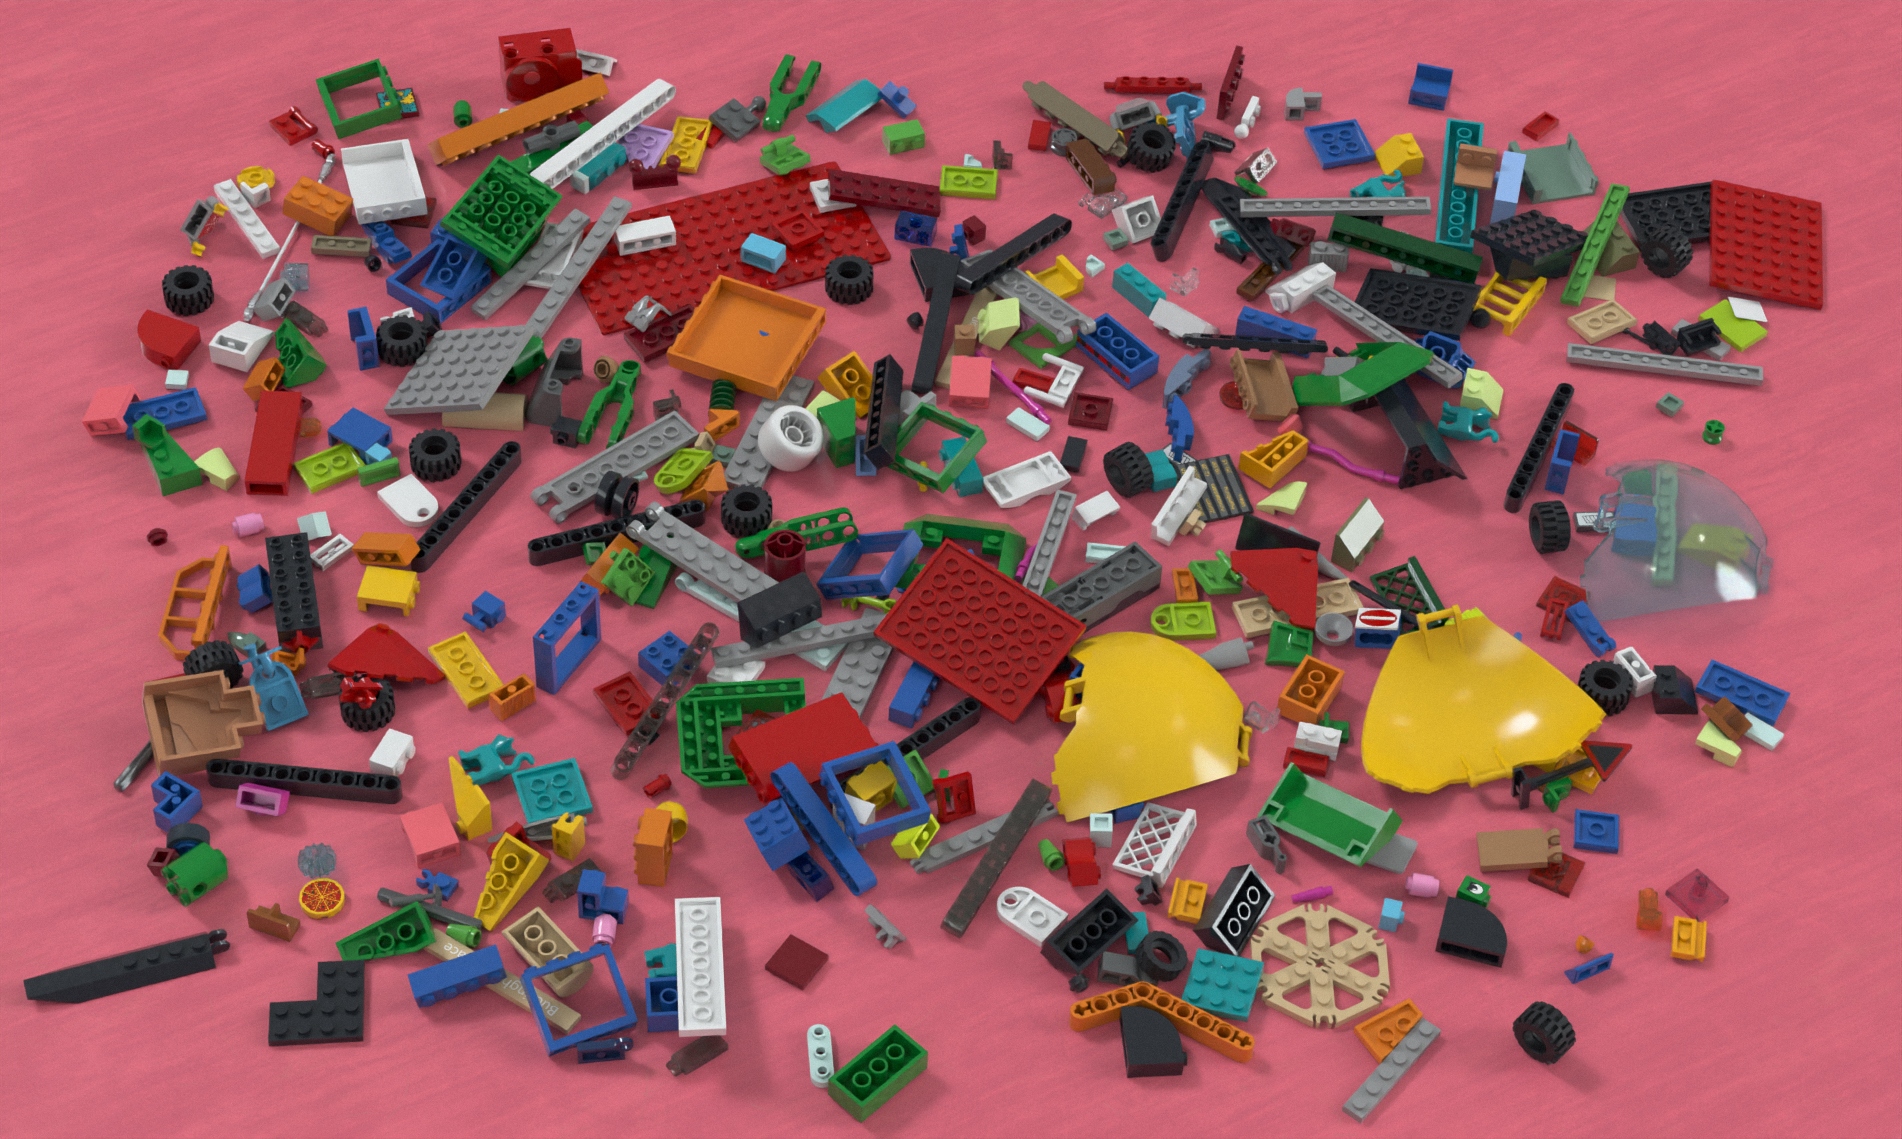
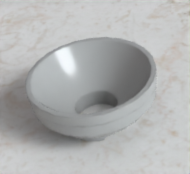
(1336, 624)

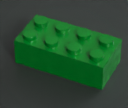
(877, 1073)

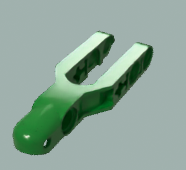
(783, 104)
(619, 391)
(753, 543)

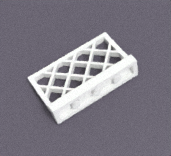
(1166, 860)

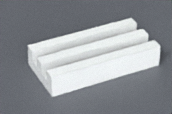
(334, 554)

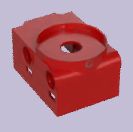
(550, 63)

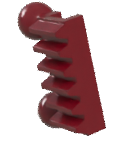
(655, 177)

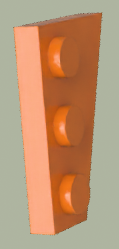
(1388, 1028)

